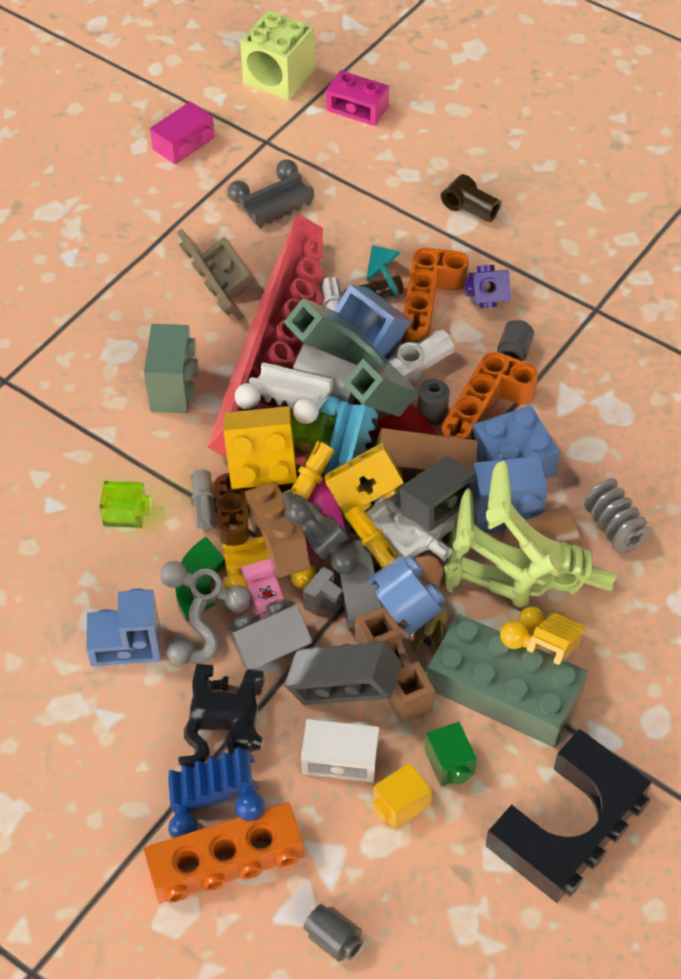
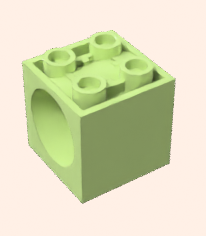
(278, 55)

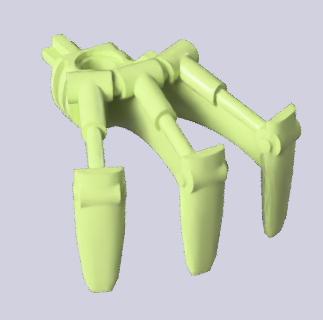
(518, 572)

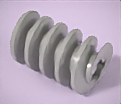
(616, 516)

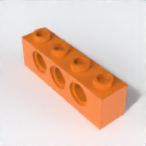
(204, 845)

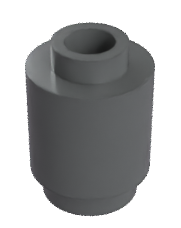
(516, 339)
(433, 400)
(333, 932)

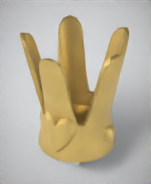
(433, 627)

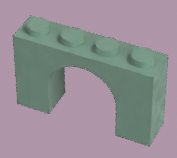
(374, 379)

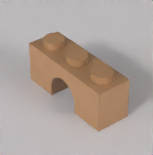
(283, 540)
(413, 691)

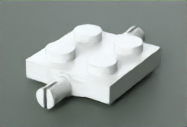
(405, 534)

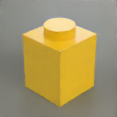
(401, 796)

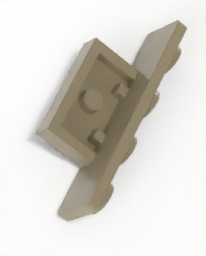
(223, 269)

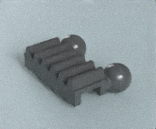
(275, 198)

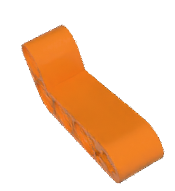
(431, 271)
(493, 378)

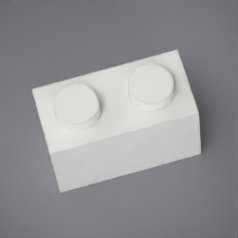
(340, 750)

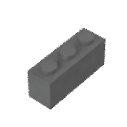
(343, 673)

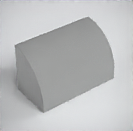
(326, 365)

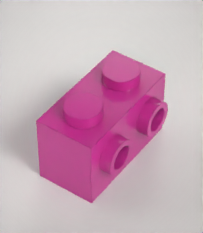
(357, 98)

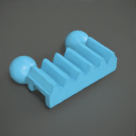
(349, 432)

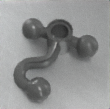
(320, 532)

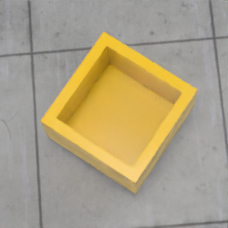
(260, 447)

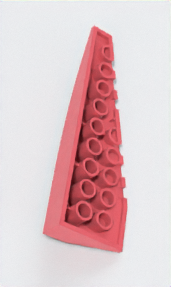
(269, 339)

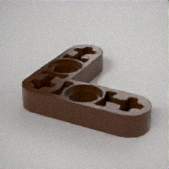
(238, 516)

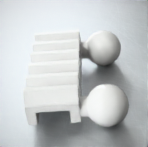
(299, 389)

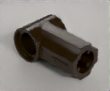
(464, 194)

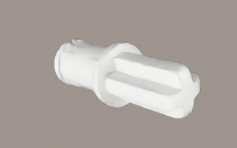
(331, 293)

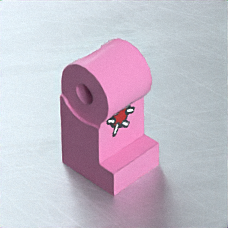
(261, 584)

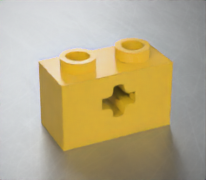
(374, 465)

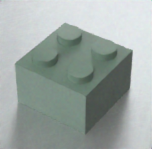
(170, 368)

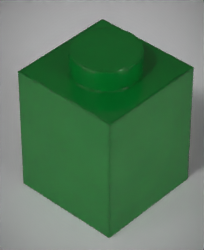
(450, 754)

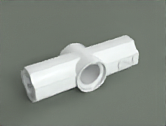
(416, 357)

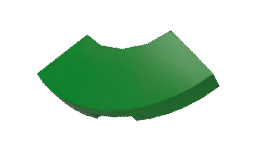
(200, 556)

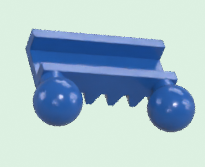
(211, 784)

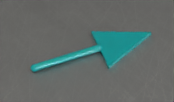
(379, 259)

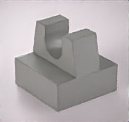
(322, 593)

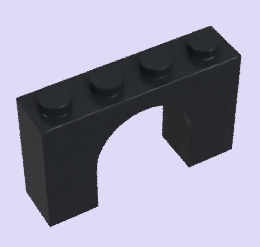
(556, 861)

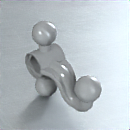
(236, 599)

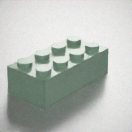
(506, 683)

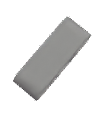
(358, 594)

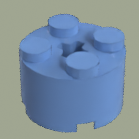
(406, 592)

